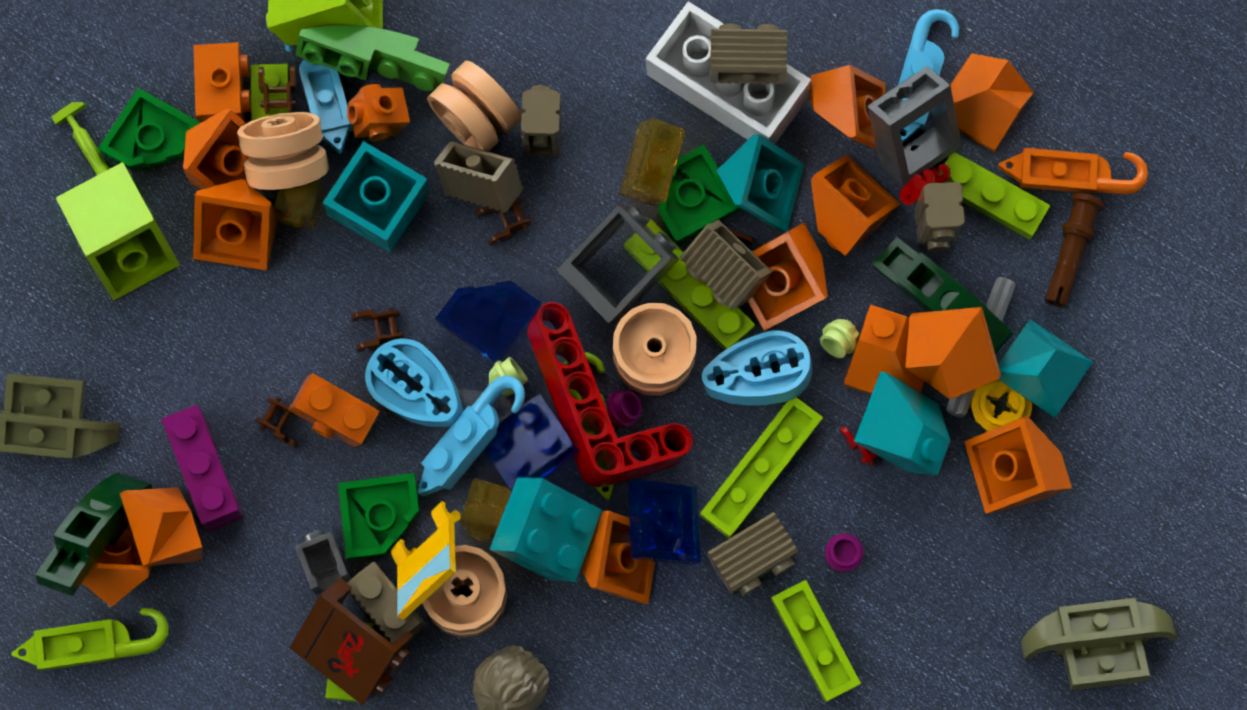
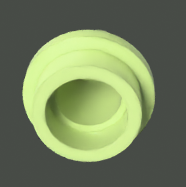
(839, 338)
(508, 368)

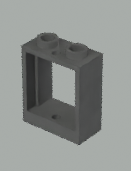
(890, 115)
(591, 289)

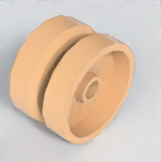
(474, 107)
(283, 150)
(654, 326)
(480, 610)

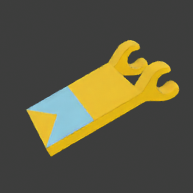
(429, 565)

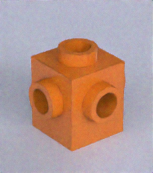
(378, 112)

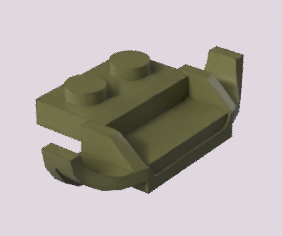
(47, 418)
(1100, 640)

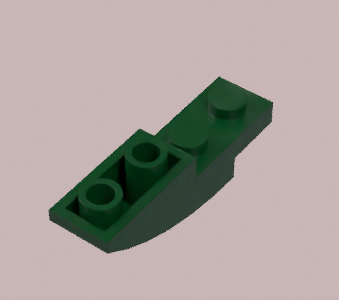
(932, 286)
(85, 533)

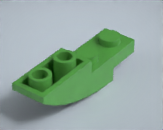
(360, 48)

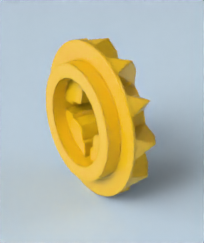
(984, 410)

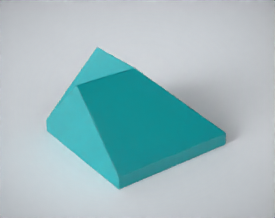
(763, 181)
(1043, 368)

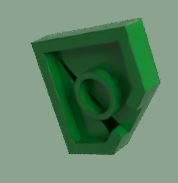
(147, 133)
(695, 197)
(376, 513)

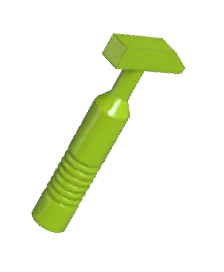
(81, 136)

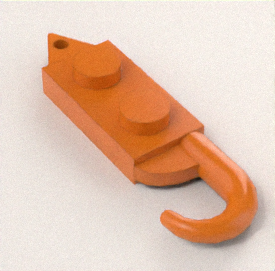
(1071, 172)

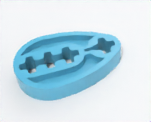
(422, 368)
(768, 388)

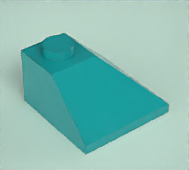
(904, 427)

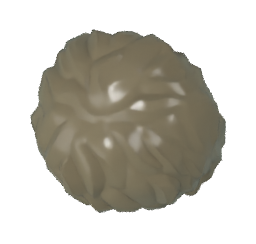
(510, 681)

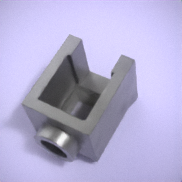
(321, 560)

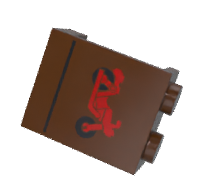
(347, 647)

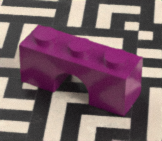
(202, 468)

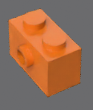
(220, 80)
(333, 411)

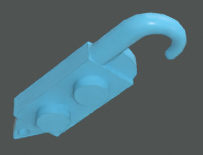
(923, 54)
(326, 100)
(467, 438)

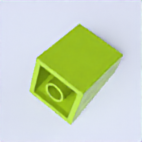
(288, 17)
(117, 231)

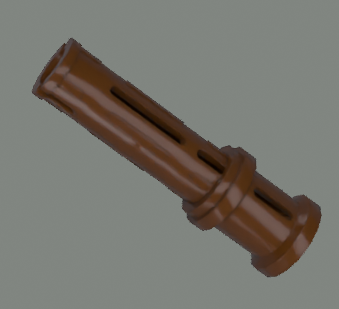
(1077, 234)

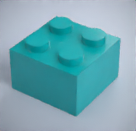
(376, 197)
(546, 529)

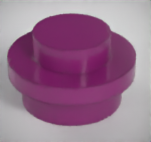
(623, 407)
(844, 552)

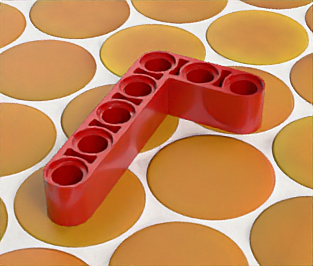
(592, 411)

